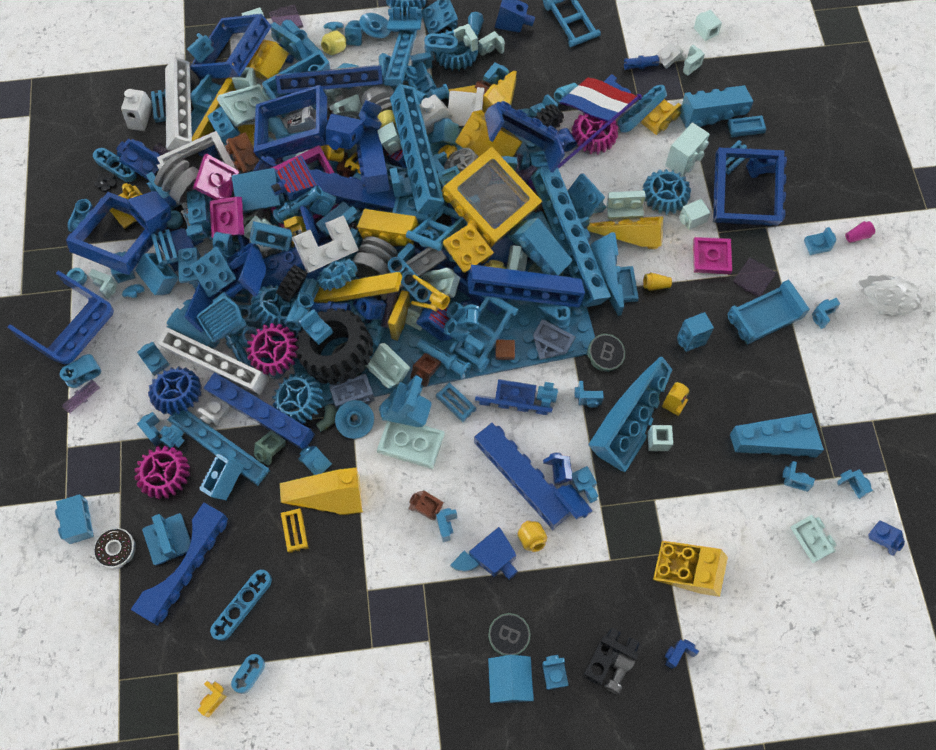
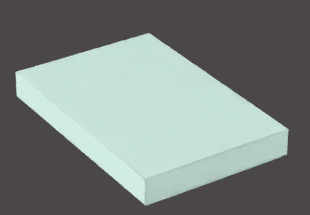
(241, 104)
(411, 443)

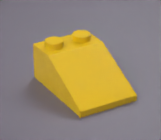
(476, 137)

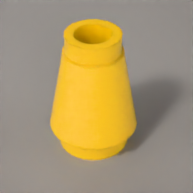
(655, 281)

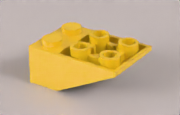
(267, 60)
(691, 567)

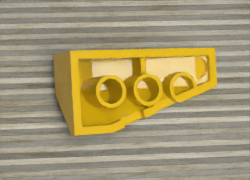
(502, 92)
(644, 232)
(329, 491)

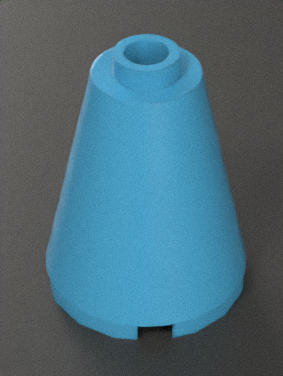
(181, 325)

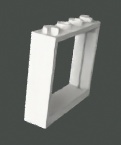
(194, 147)

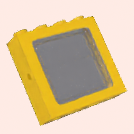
(491, 196)

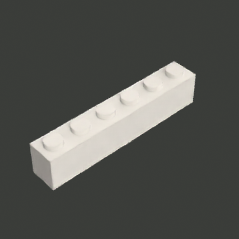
(178, 104)
(213, 361)

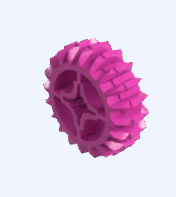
(591, 125)
(257, 353)
(147, 478)

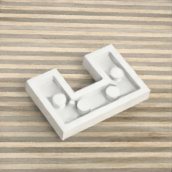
(316, 257)

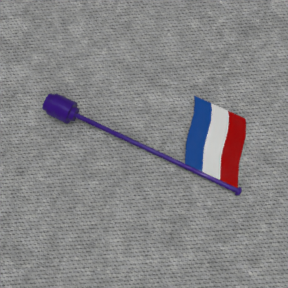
(597, 101)

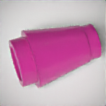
(860, 232)

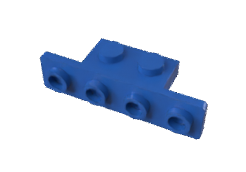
(516, 395)

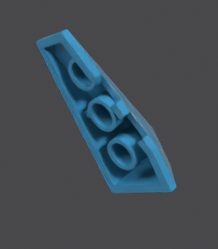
(605, 253)

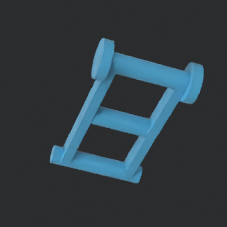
(550, 5)
(431, 222)
(482, 362)

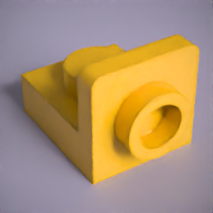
(211, 702)

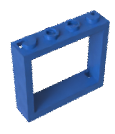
(255, 30)
(294, 143)
(719, 187)
(131, 257)

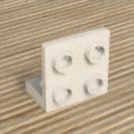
(463, 104)

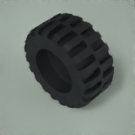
(348, 360)

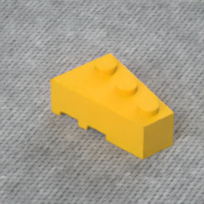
(387, 226)

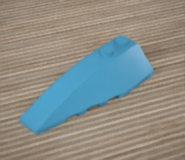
(625, 425)

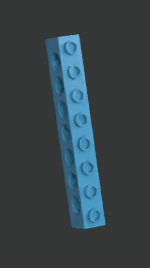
(416, 150)
(570, 234)

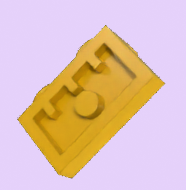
(661, 116)

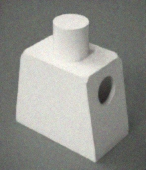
(136, 109)
(433, 111)

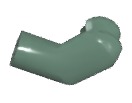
(329, 417)

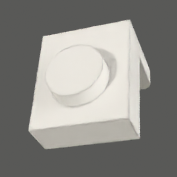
(670, 54)

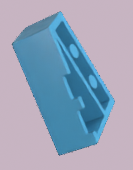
(540, 246)

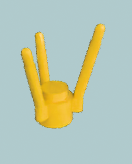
(437, 298)

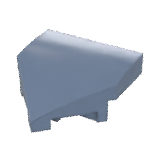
(552, 340)

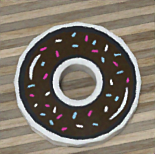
(102, 547)

